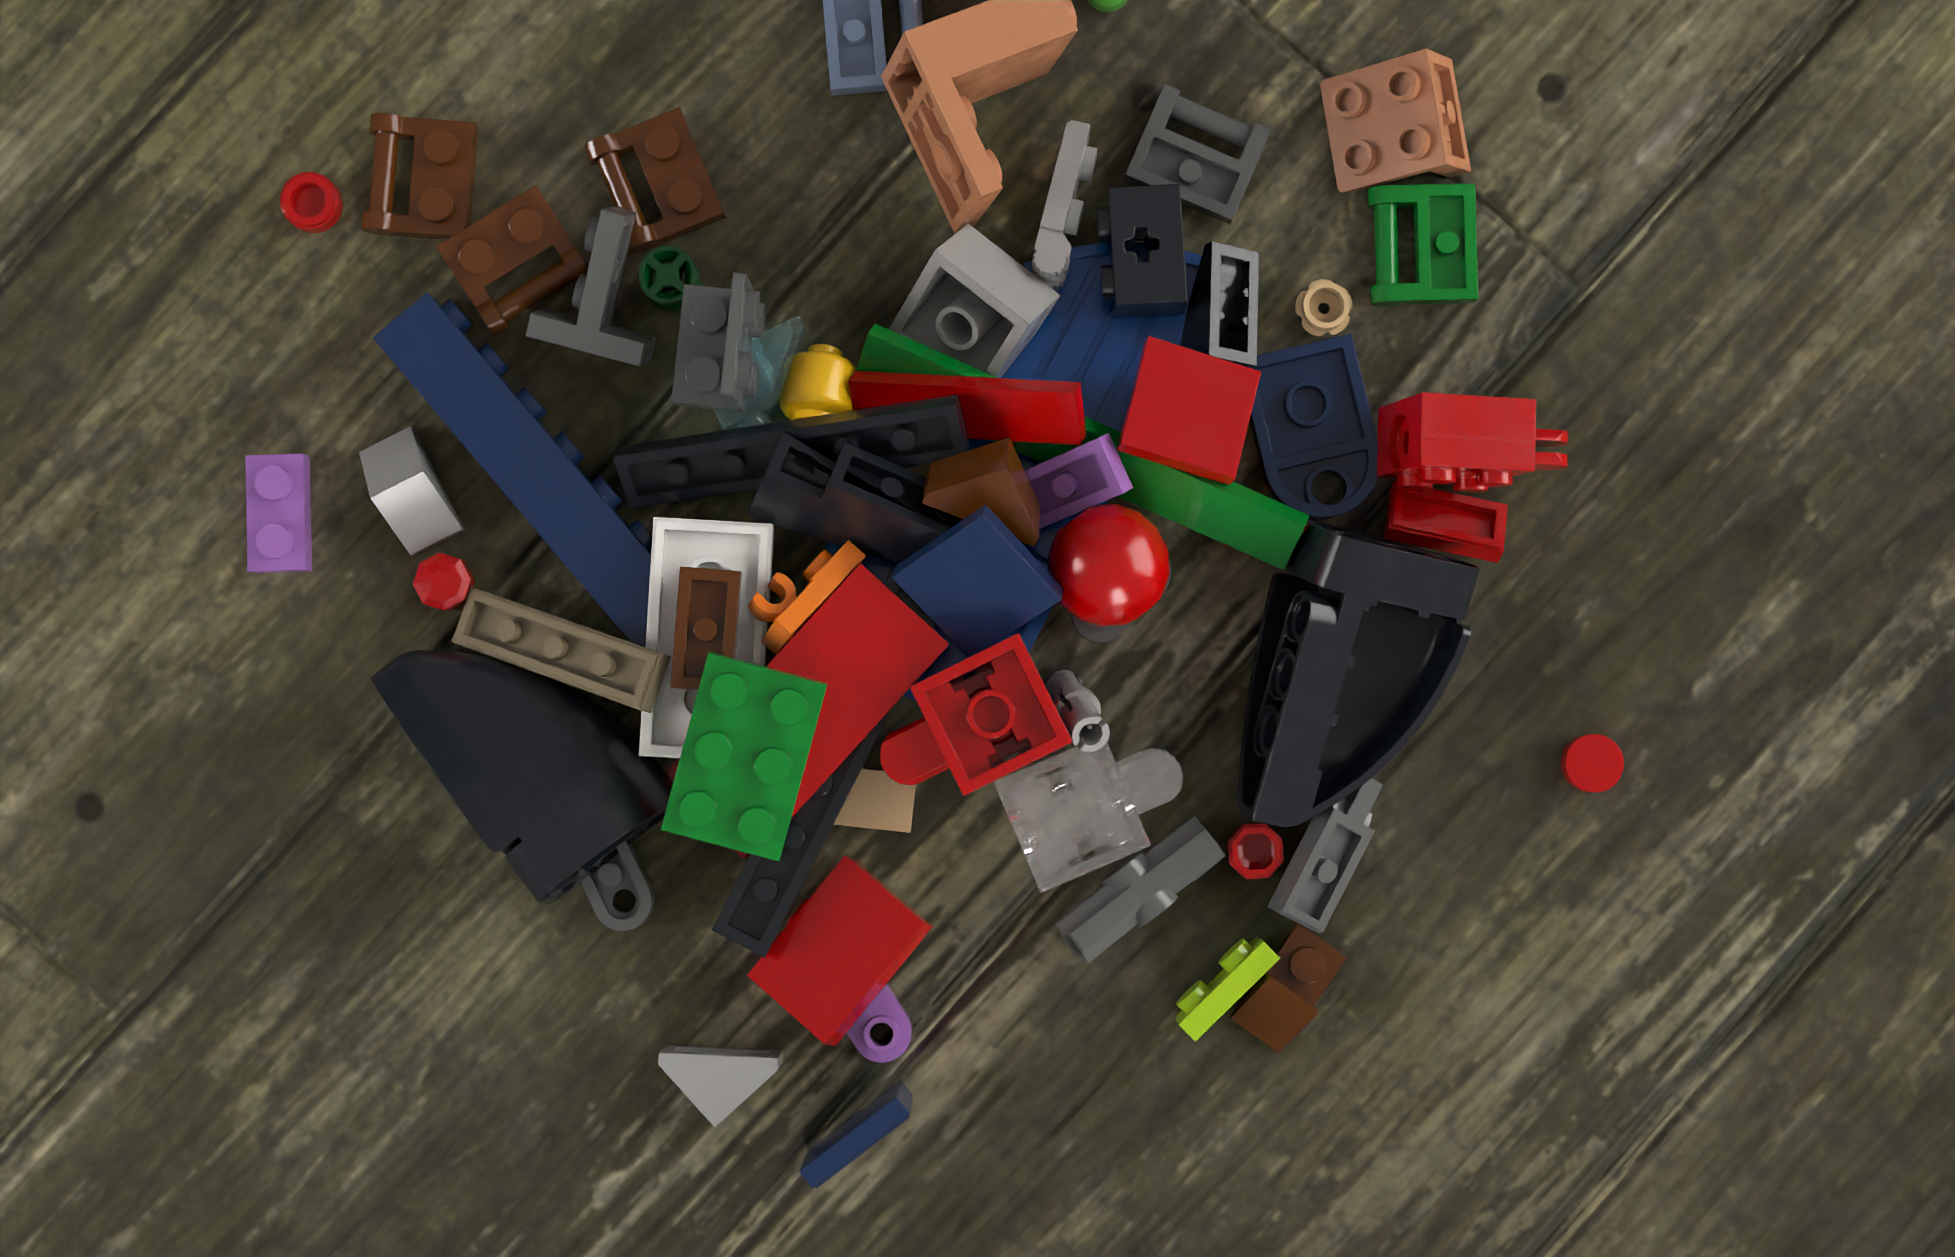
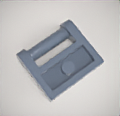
(858, 43)

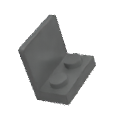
(716, 344)

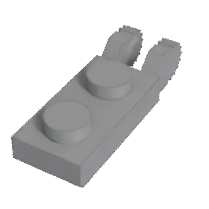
(1062, 210)

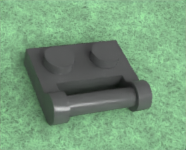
(1206, 177)

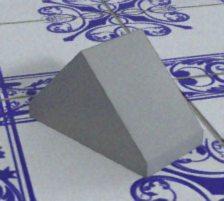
(409, 491)
(718, 1077)

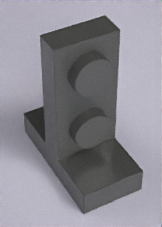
(597, 298)

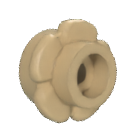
(1335, 297)

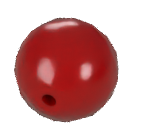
(1109, 565)

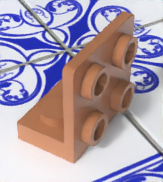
(1395, 121)

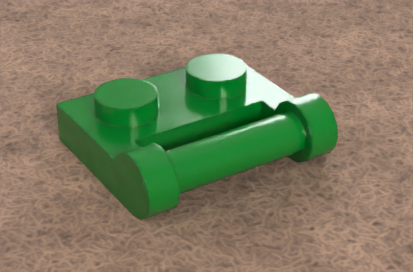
(1442, 244)

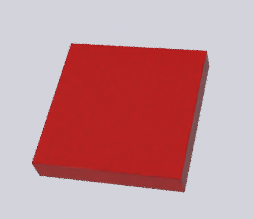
(1189, 410)

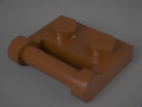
(673, 174)
(439, 178)
(503, 243)

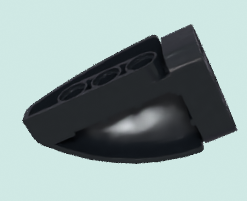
(1346, 667)
(527, 763)

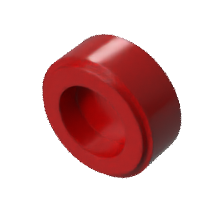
(311, 202)
(1592, 763)

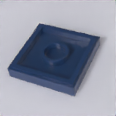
(977, 582)
(857, 1135)

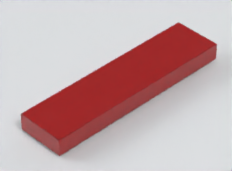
(990, 406)

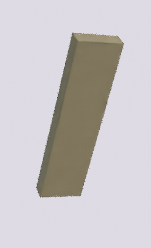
(561, 650)

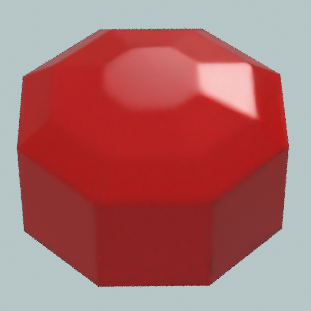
(443, 581)
(1254, 850)

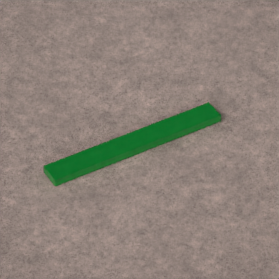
(1206, 506)

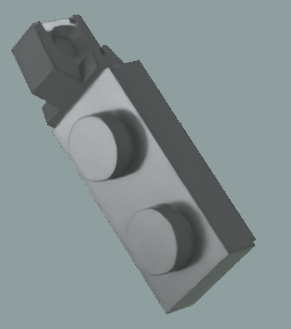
(1326, 859)

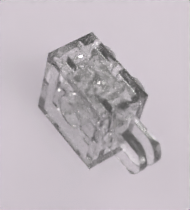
(1085, 808)

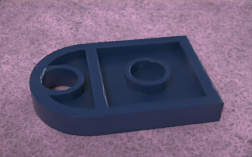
(1314, 421)

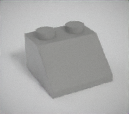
(975, 304)

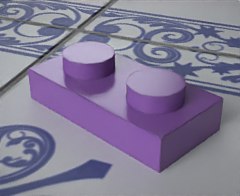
(1078, 479)
(278, 513)

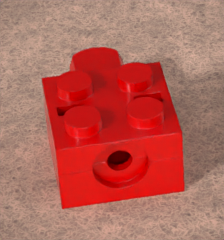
(1463, 441)
(977, 721)

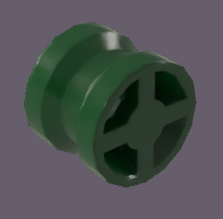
(661, 270)

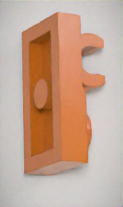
(792, 612)

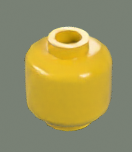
(817, 383)

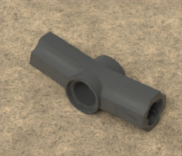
(1139, 889)

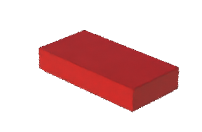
(1446, 522)

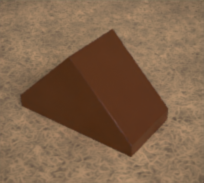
(987, 477)

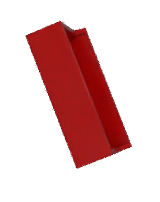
(839, 951)

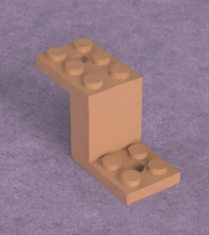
(961, 61)

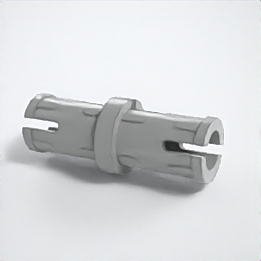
(1078, 710)

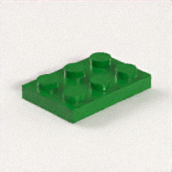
(744, 756)

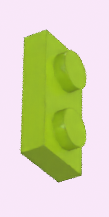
(1207, 1003)

